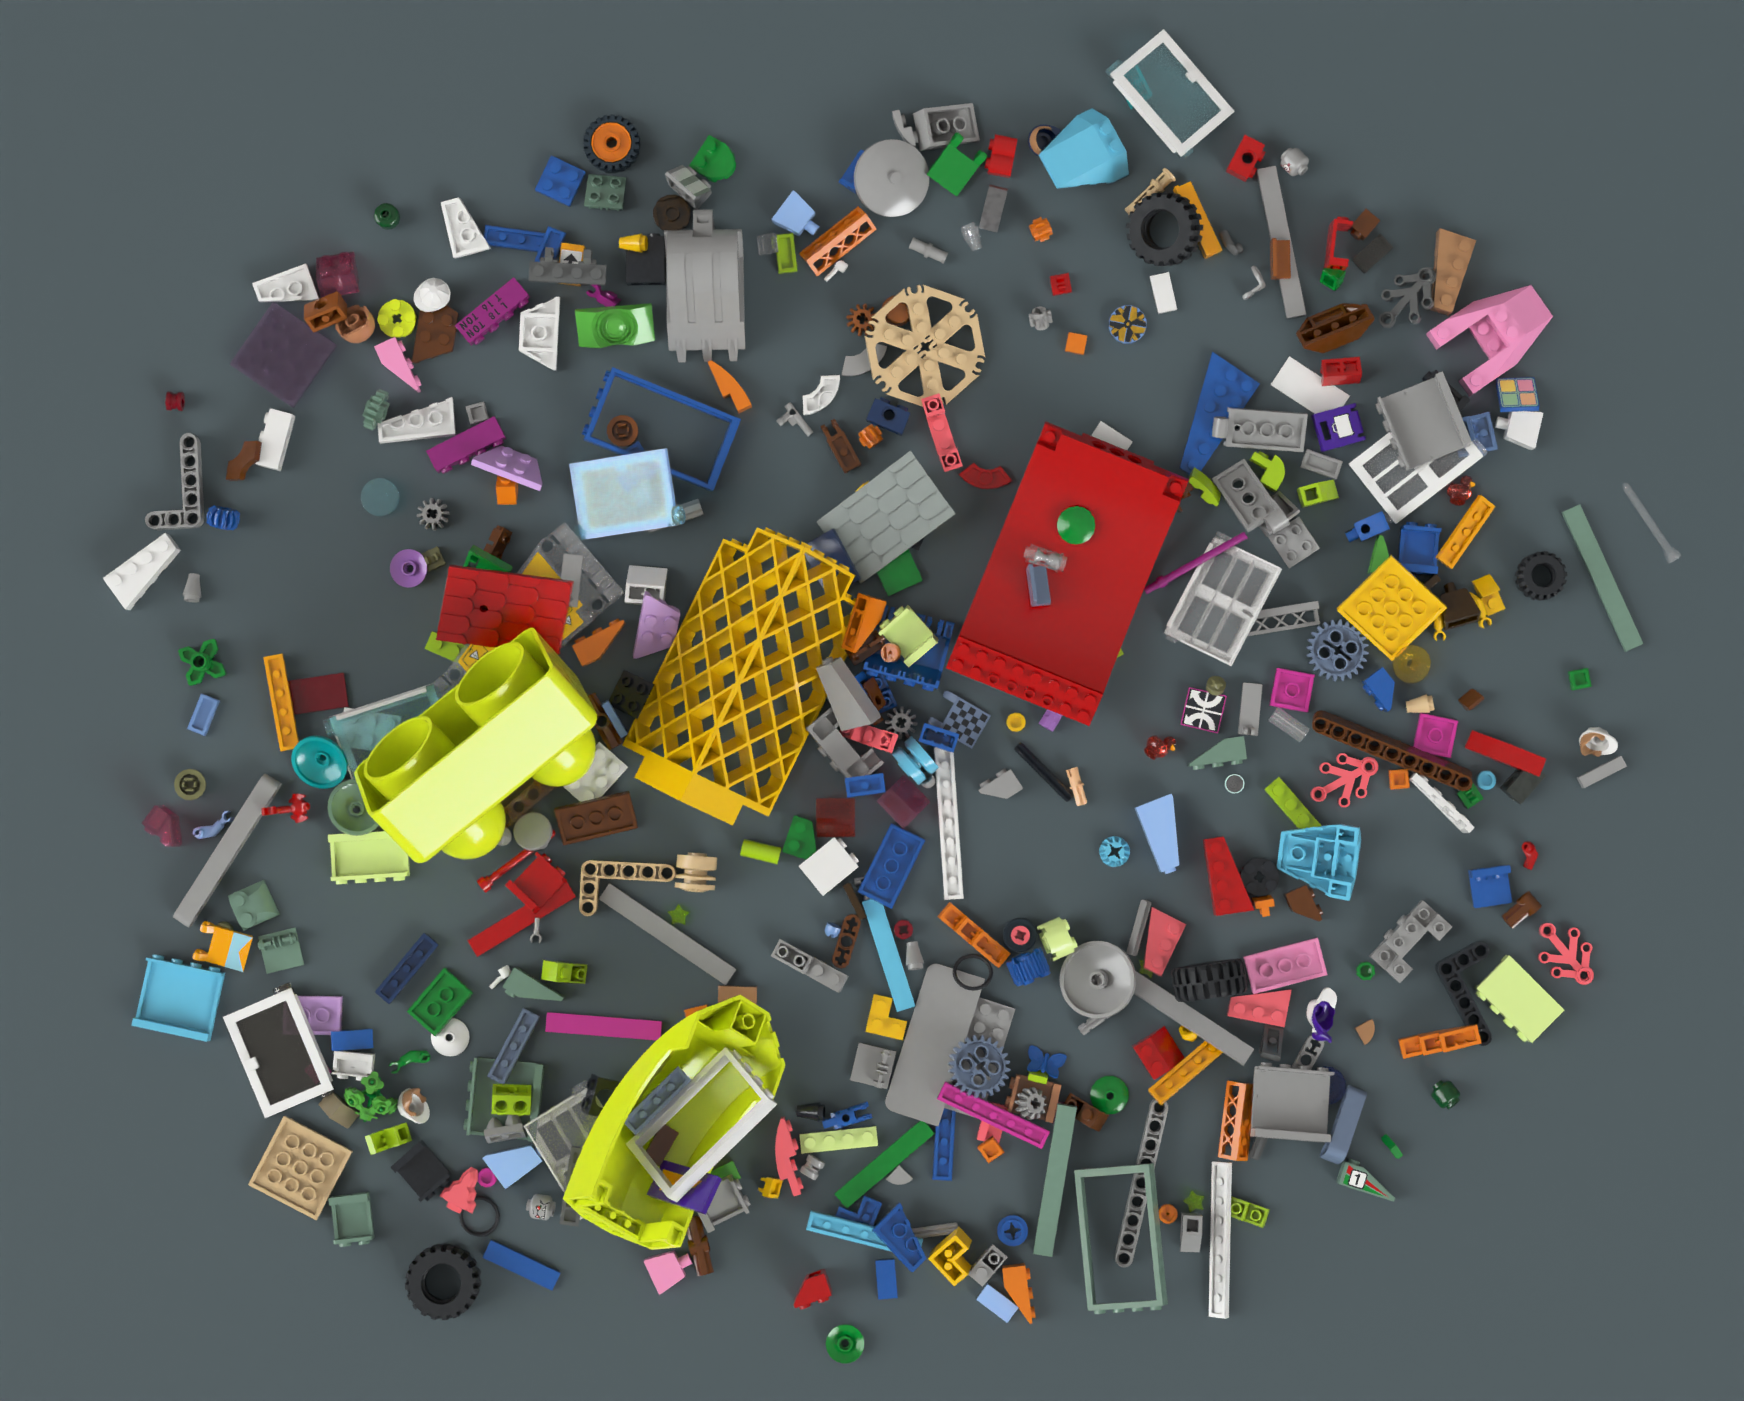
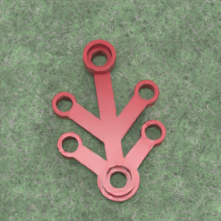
(1347, 778)
(1568, 956)

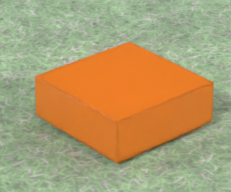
(1076, 343)
(1399, 779)
(990, 1149)

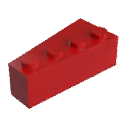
(1225, 883)

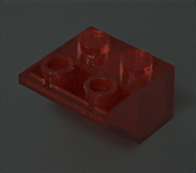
(835, 817)

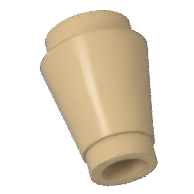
(1421, 704)

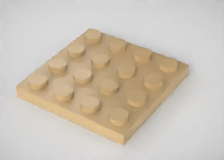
(300, 1167)

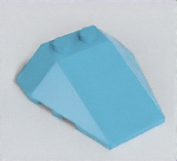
(1086, 153)
(1322, 857)

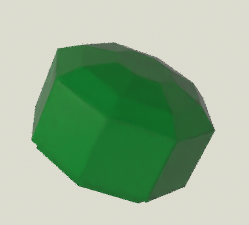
(1365, 970)

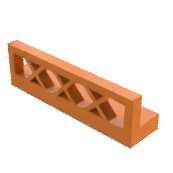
(835, 238)
(1240, 1121)

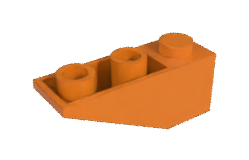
(593, 648)
(1016, 1284)

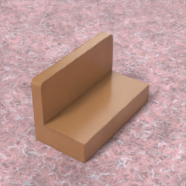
(729, 991)

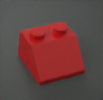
(1158, 1052)

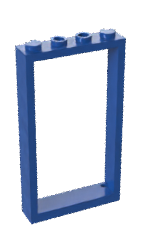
(724, 448)

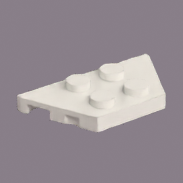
(540, 333)

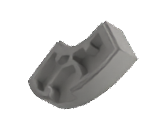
(859, 363)

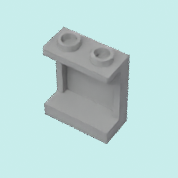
(726, 1203)

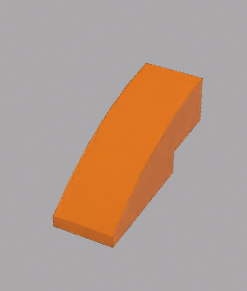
(730, 387)

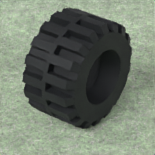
(1556, 570)

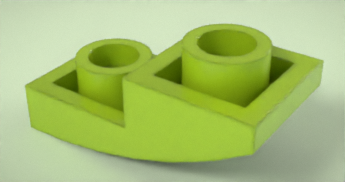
(1209, 490)
(1248, 1212)

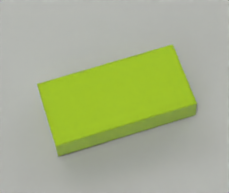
(786, 253)

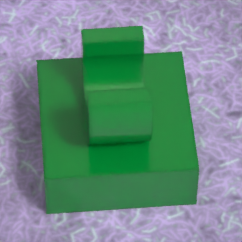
(1470, 796)

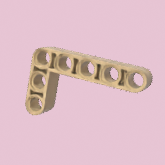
(619, 874)

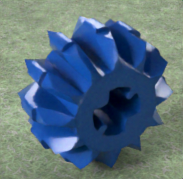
(223, 517)

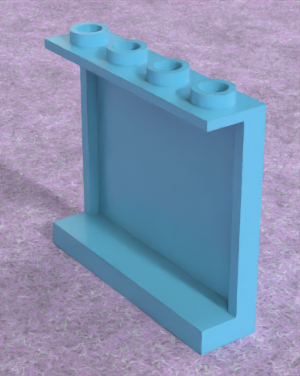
(179, 998)

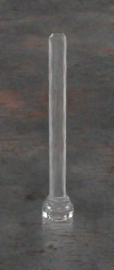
(1670, 553)

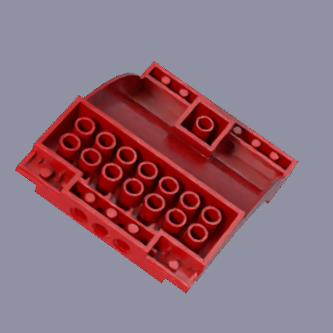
(1068, 649)

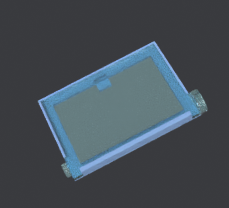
(624, 494)

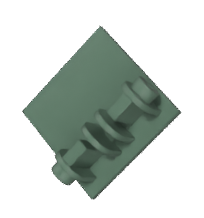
(605, 192)
(280, 950)

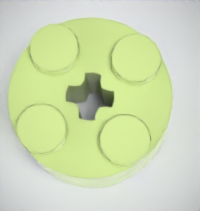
(1057, 938)

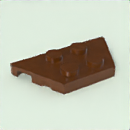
(435, 333)

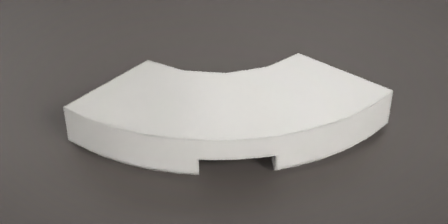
(822, 395)

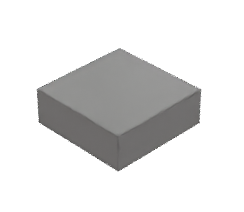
(477, 413)

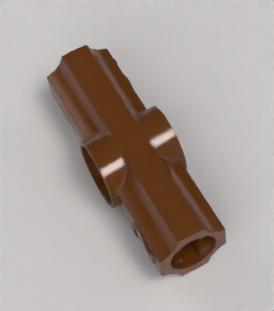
(608, 732)
(699, 1247)

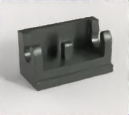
(1521, 785)

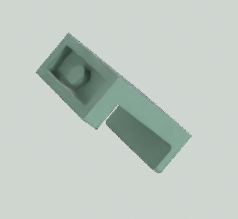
(352, 1218)

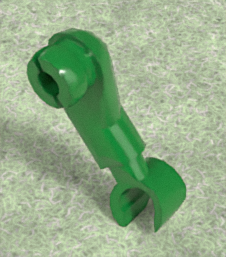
(411, 1056)

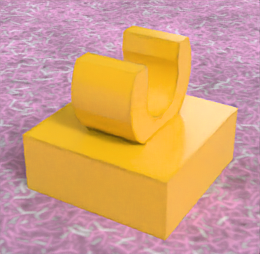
(771, 1187)

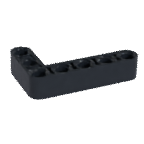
(1462, 991)

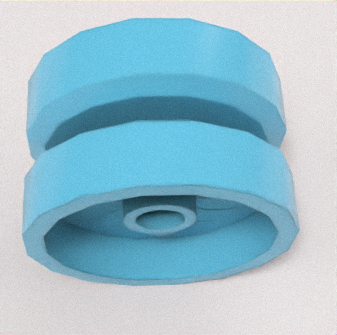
(913, 761)

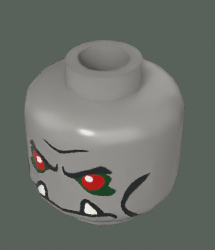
(541, 1207)

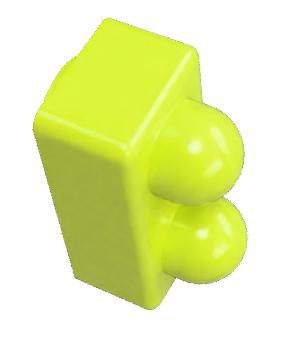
(446, 771)

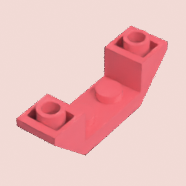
(941, 432)
(872, 737)

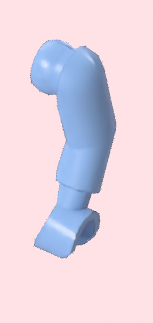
(212, 830)

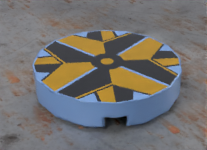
(1127, 324)

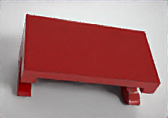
(1341, 371)

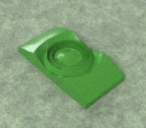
(615, 325)

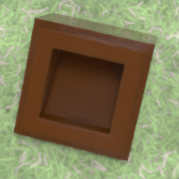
(1470, 699)

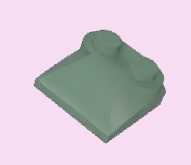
(253, 905)

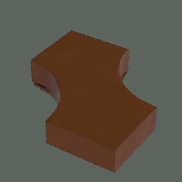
(248, 456)

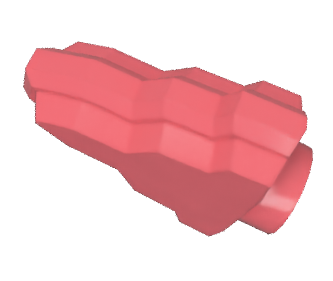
(462, 1192)

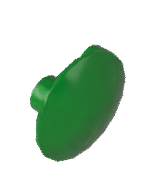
(1076, 525)

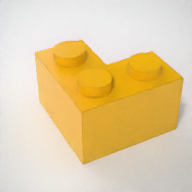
(948, 1256)

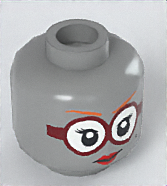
(1294, 161)

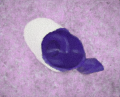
(1321, 1013)

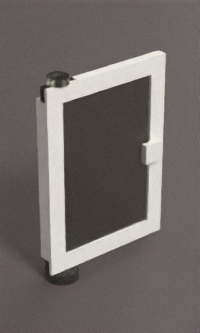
(279, 1051)

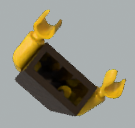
(1461, 609)

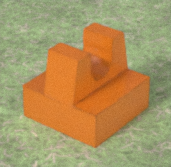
(1263, 904)

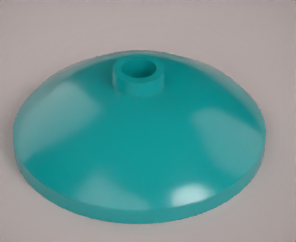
(313, 767)

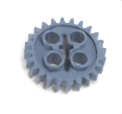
(1346, 636)
(992, 1056)

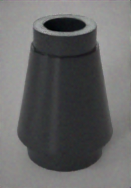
(811, 1111)

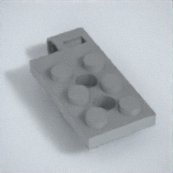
(1262, 508)

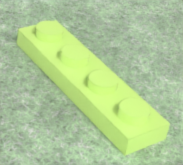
(838, 1139)

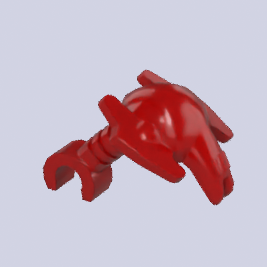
(298, 808)

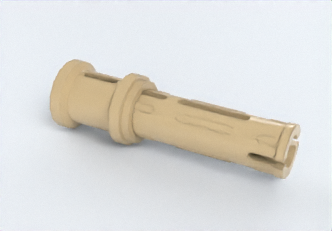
(1156, 186)

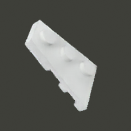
(462, 230)

